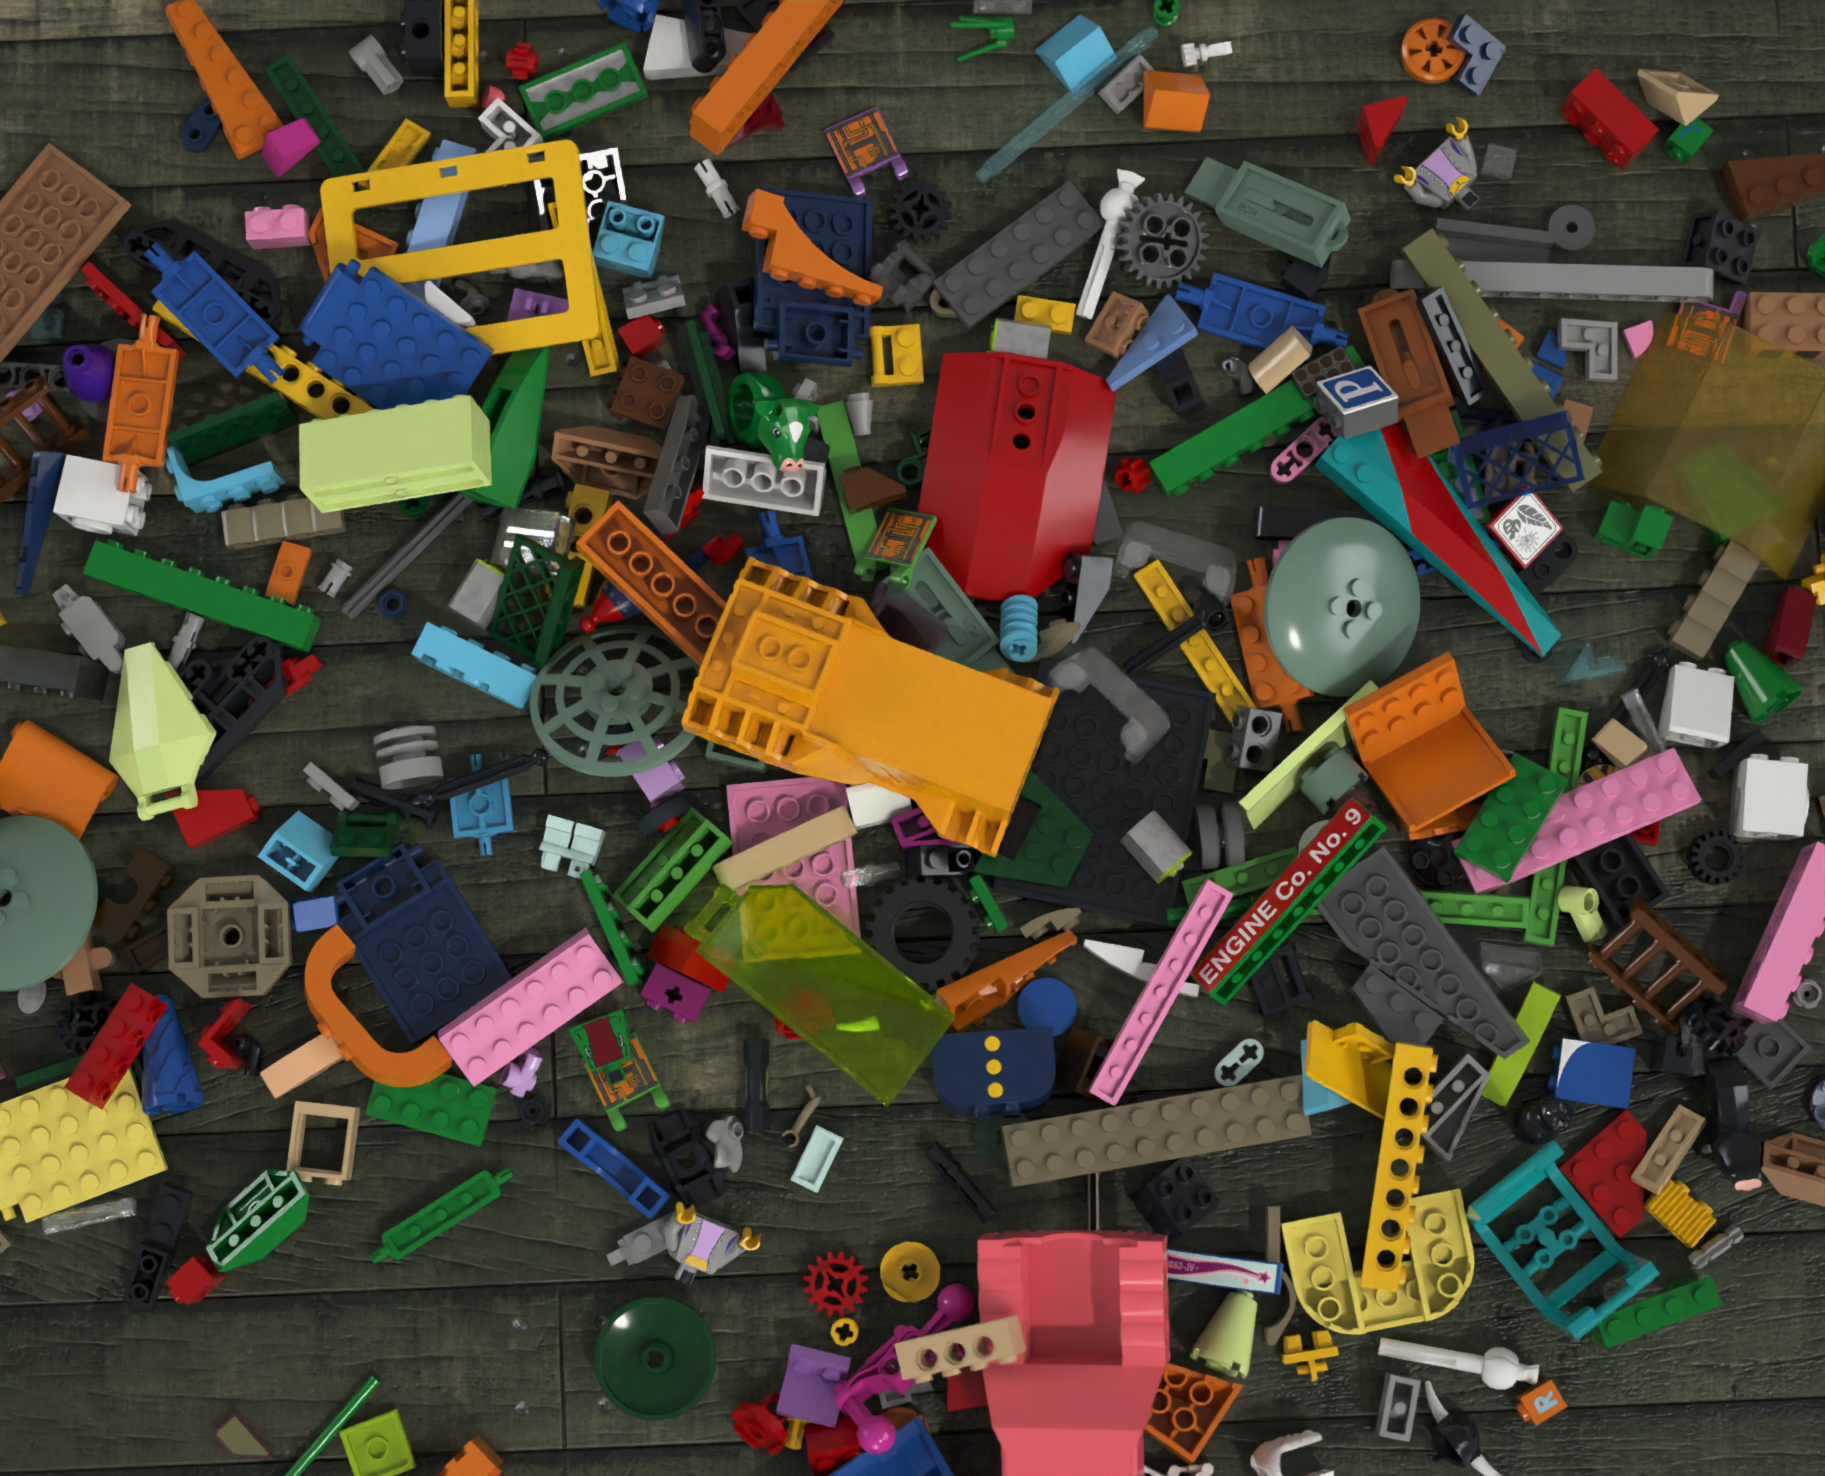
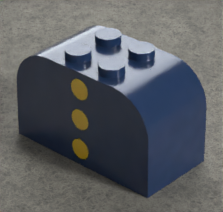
(994, 1072)

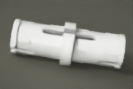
(716, 188)

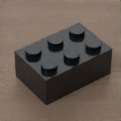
(1619, 876)

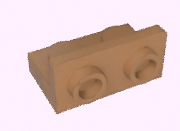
(1117, 325)

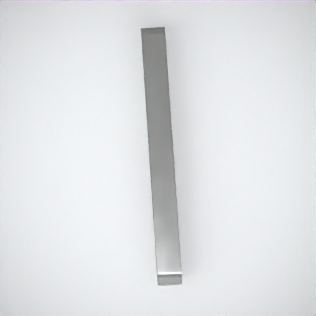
(1576, 281)

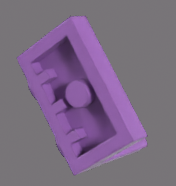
(810, 1385)

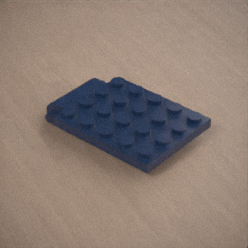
(808, 322)
(418, 940)

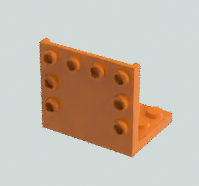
(1425, 744)

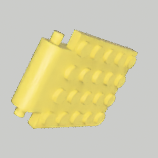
(69, 1151)

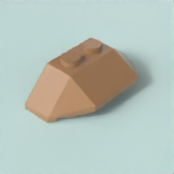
(607, 459)
(1796, 1166)

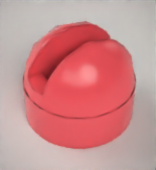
(490, 95)

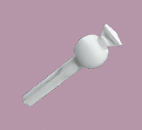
(1112, 210)
(1497, 1367)

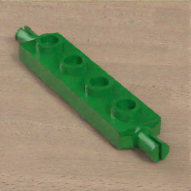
(441, 1215)

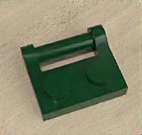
(365, 840)

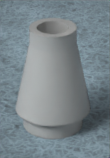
(860, 413)

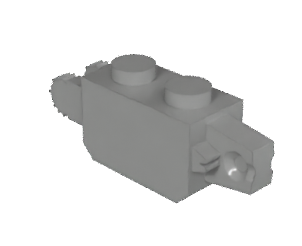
(92, 628)

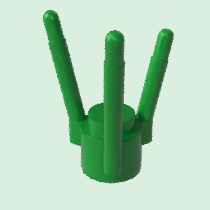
(999, 28)

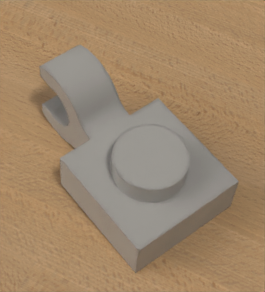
(893, 1399)

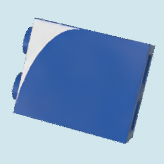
(1591, 1073)

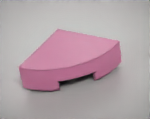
(1638, 338)

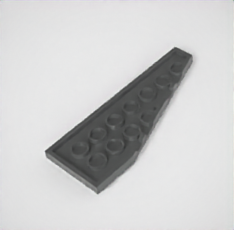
(1397, 931)

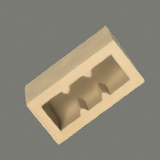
(1280, 359)

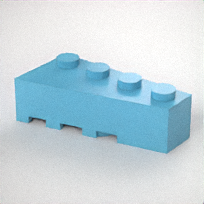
(475, 666)

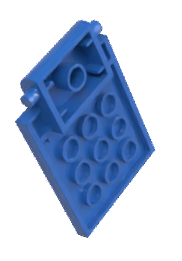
(389, 341)

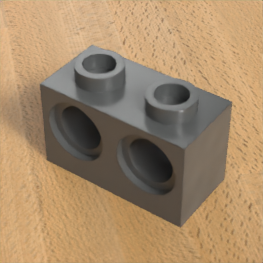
(1261, 739)

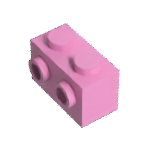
(277, 227)

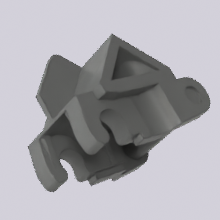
(896, 284)

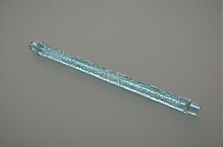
(1067, 104)

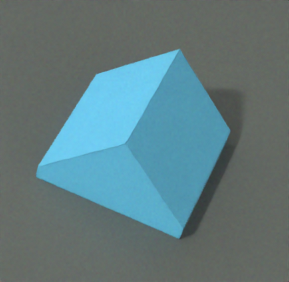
(1075, 51)

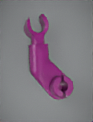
(716, 334)

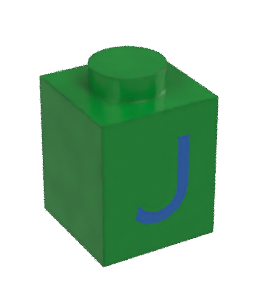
(1687, 140)

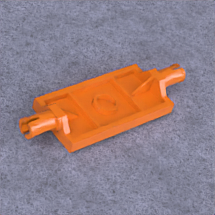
(140, 404)
(1267, 679)

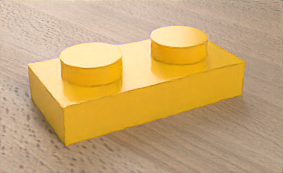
(1046, 312)

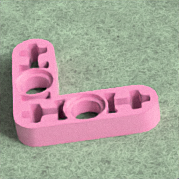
(1313, 438)

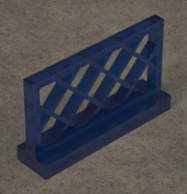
(1512, 433)

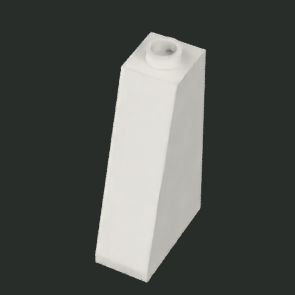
(669, 50)

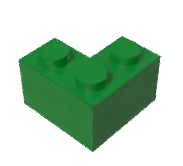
(1633, 530)

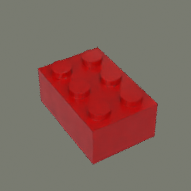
(1608, 119)

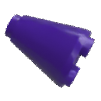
(89, 371)

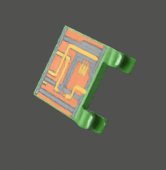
(898, 545)
(640, 1081)

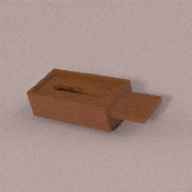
(1411, 368)

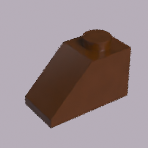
(868, 489)

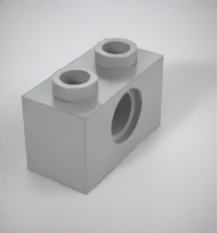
(1397, 1407)

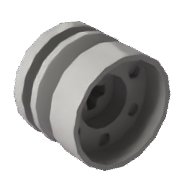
(409, 763)

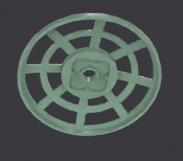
(613, 709)

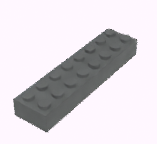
(677, 464)

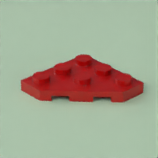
(1604, 1171)

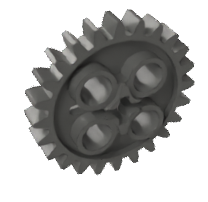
(1166, 213)

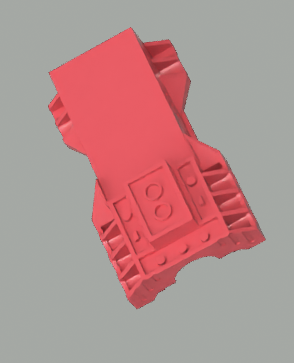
(1093, 1345)

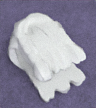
(1267, 1455)

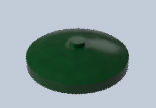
(655, 1358)

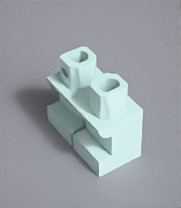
(558, 840)

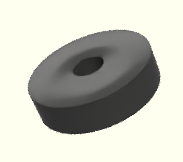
(1577, 217)

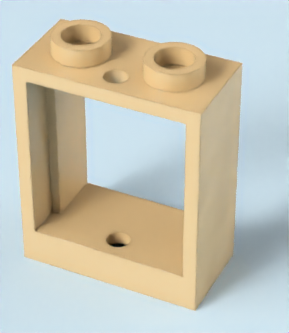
(297, 1137)

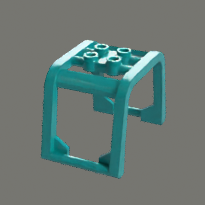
(1514, 1187)

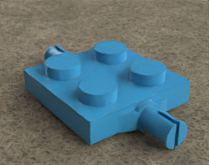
(482, 811)

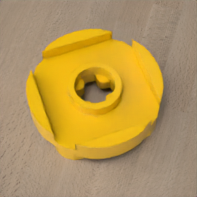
(912, 1289)

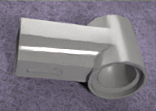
(373, 60)

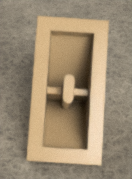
(1620, 745)

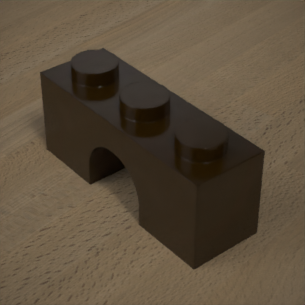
(151, 876)

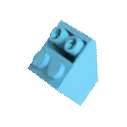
(629, 240)
(300, 851)

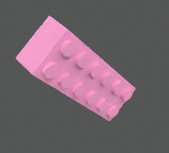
(1785, 941)
(529, 1006)

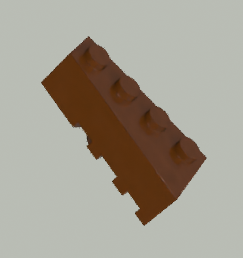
(1773, 183)

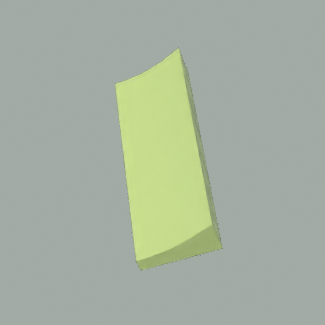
(1287, 775)

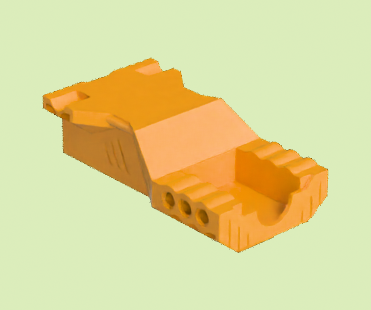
(833, 697)

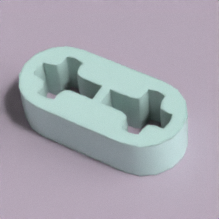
(1244, 1068)

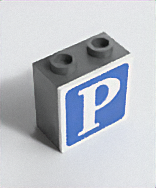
(1357, 402)

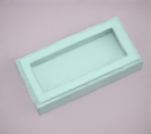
(816, 1159)

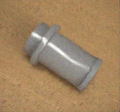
(337, 576)

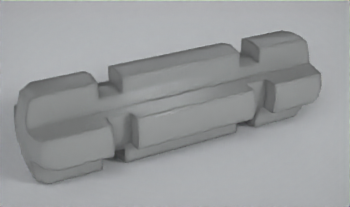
(1715, 1246)

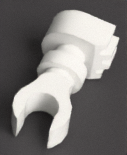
(1191, 54)

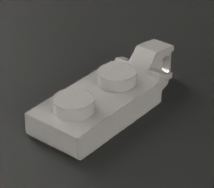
(641, 1243)

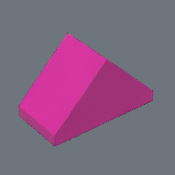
(288, 145)

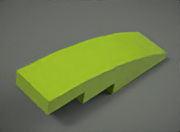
(1533, 1019)

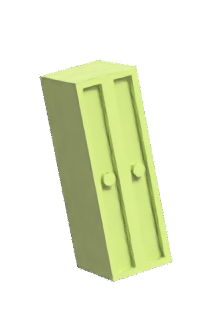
(395, 454)

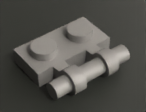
(653, 296)

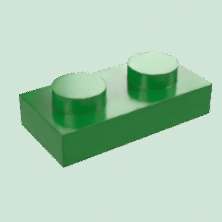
(979, 893)

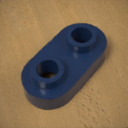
(207, 125)

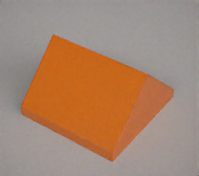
(1174, 101)

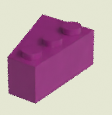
(915, 830)

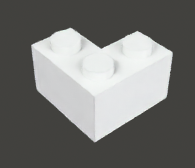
(507, 128)

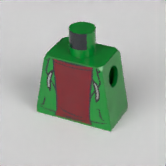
(605, 1045)

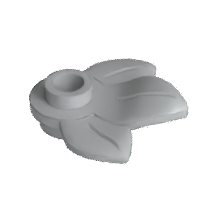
(726, 1136)

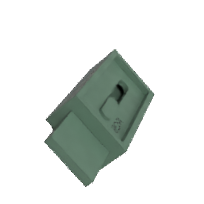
(1272, 209)
(968, 635)

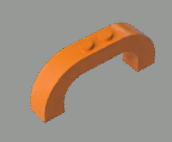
(352, 1039)

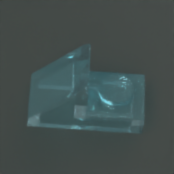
(1585, 669)

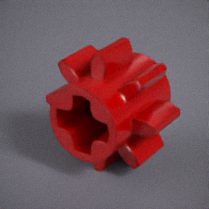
(522, 61)
(1132, 474)

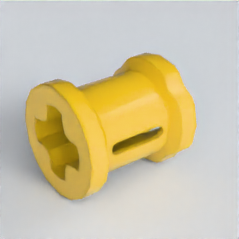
(836, 1335)

